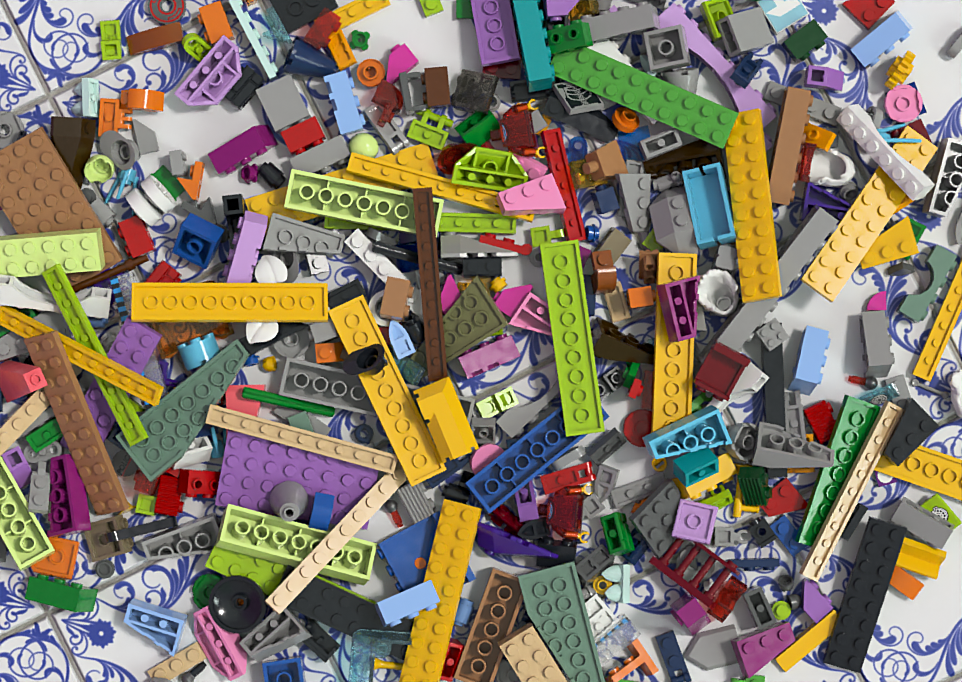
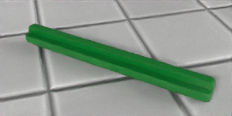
(276, 399)

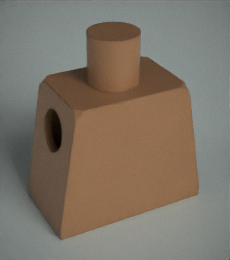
(605, 162)

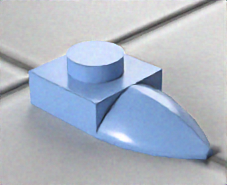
(400, 340)

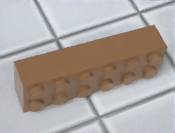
(787, 144)
(491, 624)

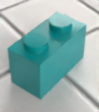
(695, 466)

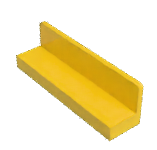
(920, 558)
(806, 641)

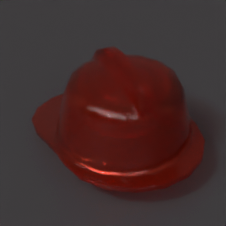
(451, 154)

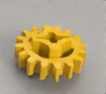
(899, 70)

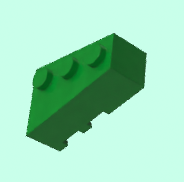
(61, 594)

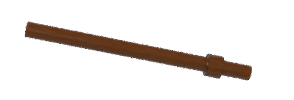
(129, 265)

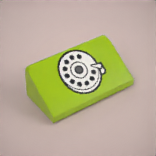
(937, 506)

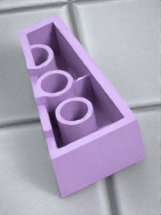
(245, 251)

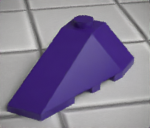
(505, 543)

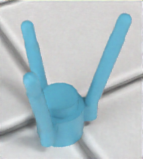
(886, 137)
(125, 177)
(218, 446)

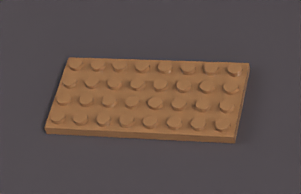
(44, 197)

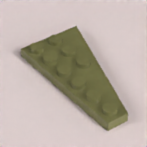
(467, 323)

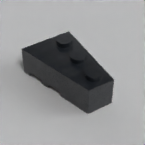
(909, 432)

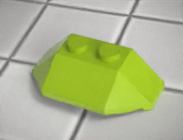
(489, 169)

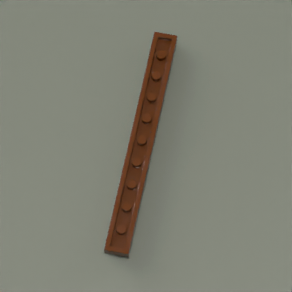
(430, 283)

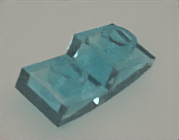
(409, 369)

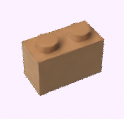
(396, 298)

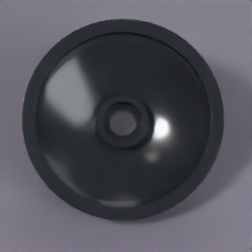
(226, 609)

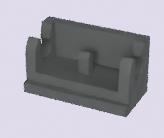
(594, 565)

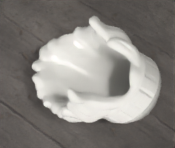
(718, 292)

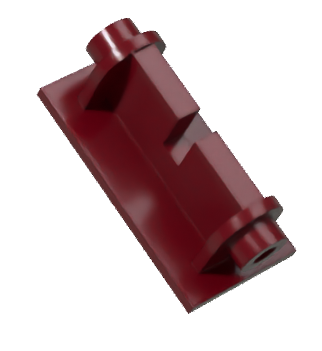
(503, 515)

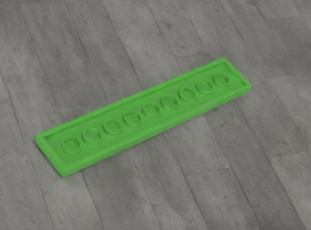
(646, 94)

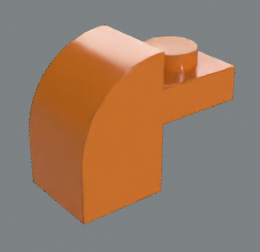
(142, 100)

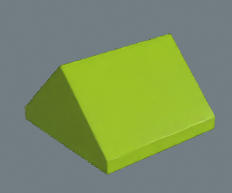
(712, 12)

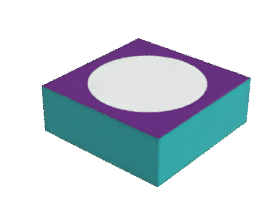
(883, 479)

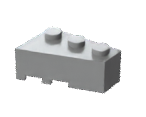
(876, 343)
(274, 635)

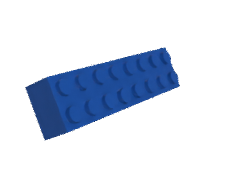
(522, 461)

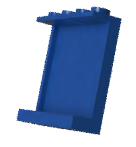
(408, 545)

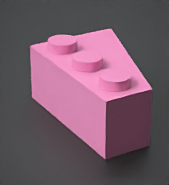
(532, 197)
(533, 315)

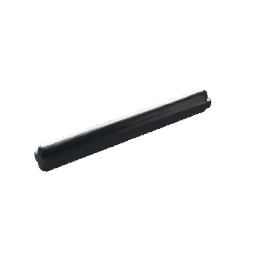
(412, 256)

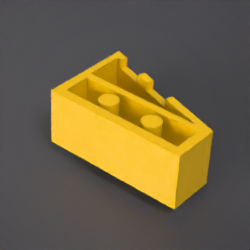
(892, 245)
(725, 474)

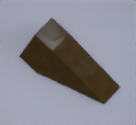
(73, 142)
(685, 158)
(616, 346)

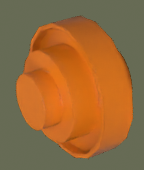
(370, 72)
(625, 120)

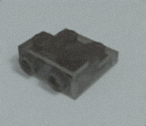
(474, 91)

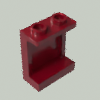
(720, 371)

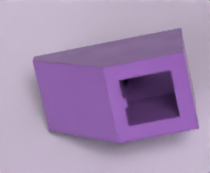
(823, 78)
(18, 466)
(814, 603)

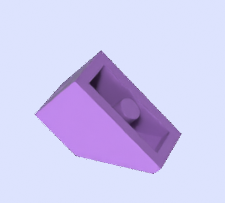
(557, 9)
(526, 503)

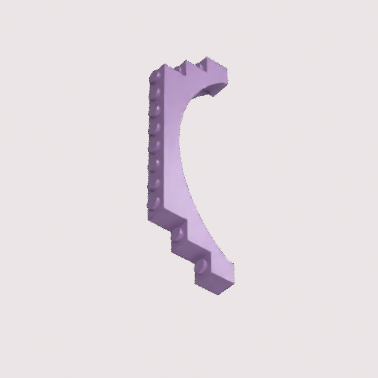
(701, 47)

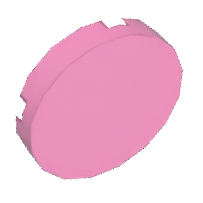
(903, 103)
(483, 456)

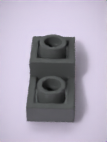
(610, 382)

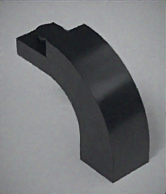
(233, 208)

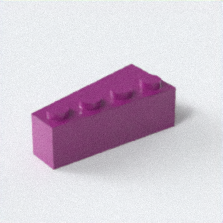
(68, 499)
(689, 613)

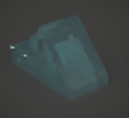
(278, 32)

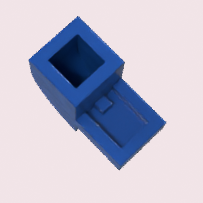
(321, 511)

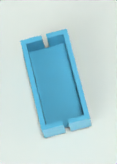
(709, 206)

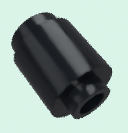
(271, 175)
(414, 328)
(456, 493)

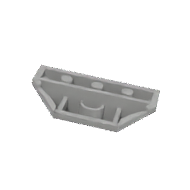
(673, 221)

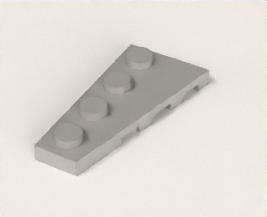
(296, 236)

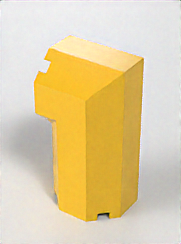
(447, 419)

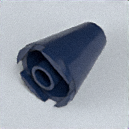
(308, 60)

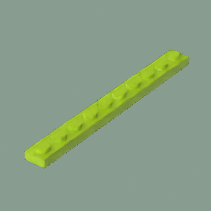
(448, 223)
(85, 335)

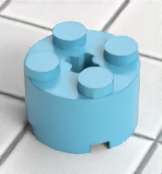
(199, 351)

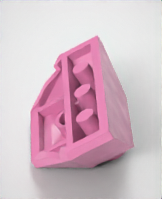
(219, 645)

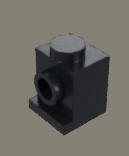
(761, 540)

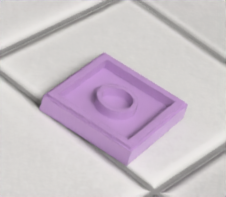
(694, 521)

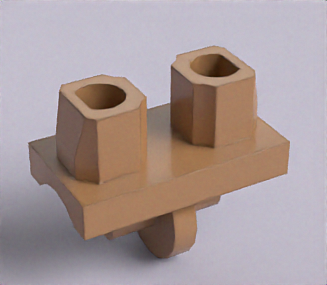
(648, 265)

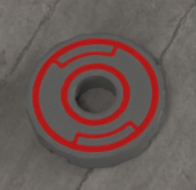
(167, 17)

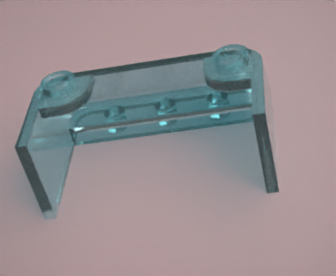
(367, 646)

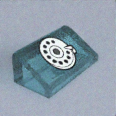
(880, 395)

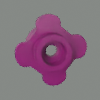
(250, 173)

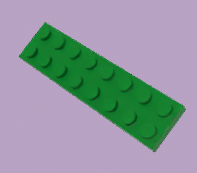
(846, 440)

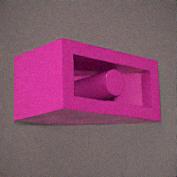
(400, 61)
(449, 293)
(511, 299)

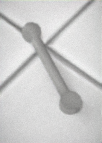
(915, 382)

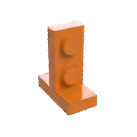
(639, 658)

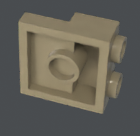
(97, 541)

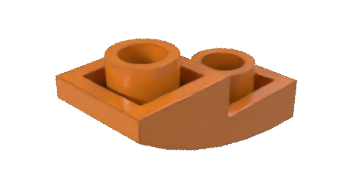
(905, 583)

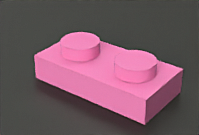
(532, 167)

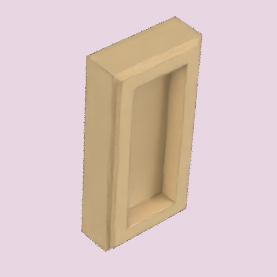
(617, 304)

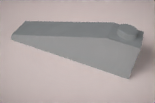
(461, 247)
(783, 450)

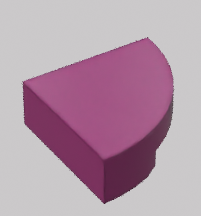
(877, 302)

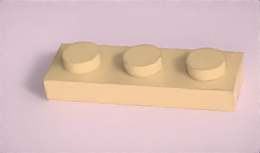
(179, 663)

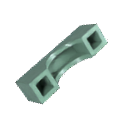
(939, 263)

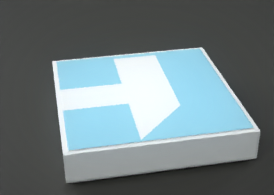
(782, 13)

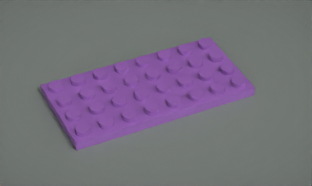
(256, 466)

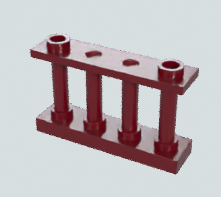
(692, 585)

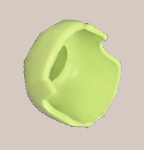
(364, 144)
(99, 168)

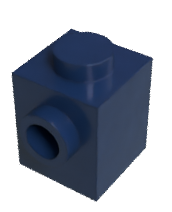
(604, 199)

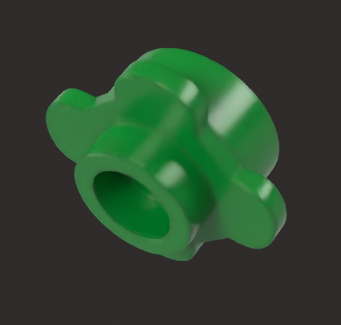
(356, 44)

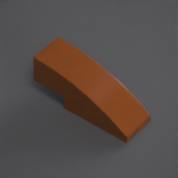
(155, 38)

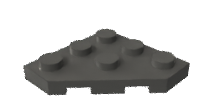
(657, 517)

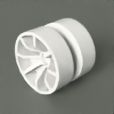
(147, 204)

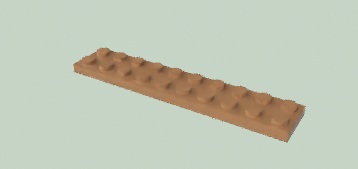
(77, 423)

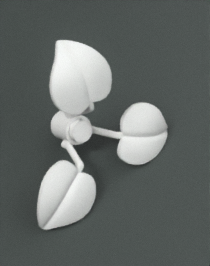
(268, 270)

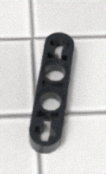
(141, 529)

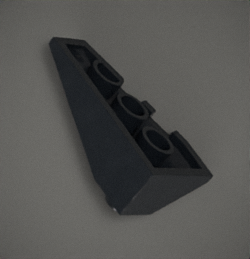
(589, 123)

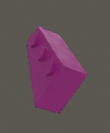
(243, 149)

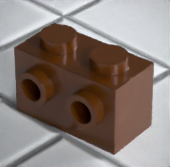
(437, 87)

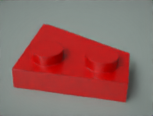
(867, 11)
(784, 499)

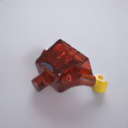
(518, 131)
(566, 511)

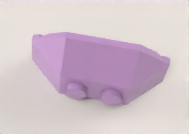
(212, 76)

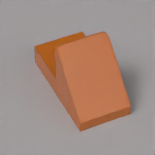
(193, 186)

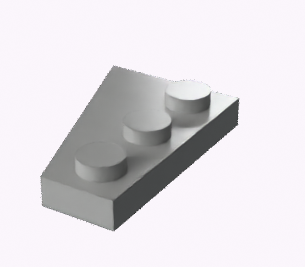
(636, 198)

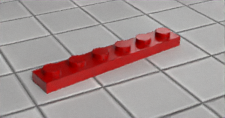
(558, 166)

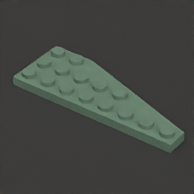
(183, 413)
(560, 615)

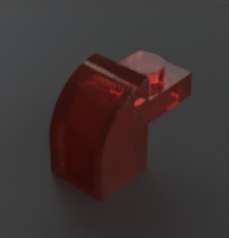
(390, 99)
(726, 598)

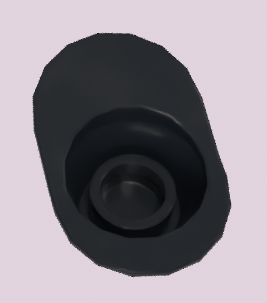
(365, 360)

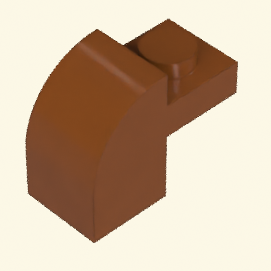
(604, 276)

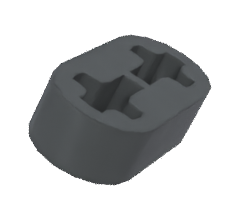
(380, 237)

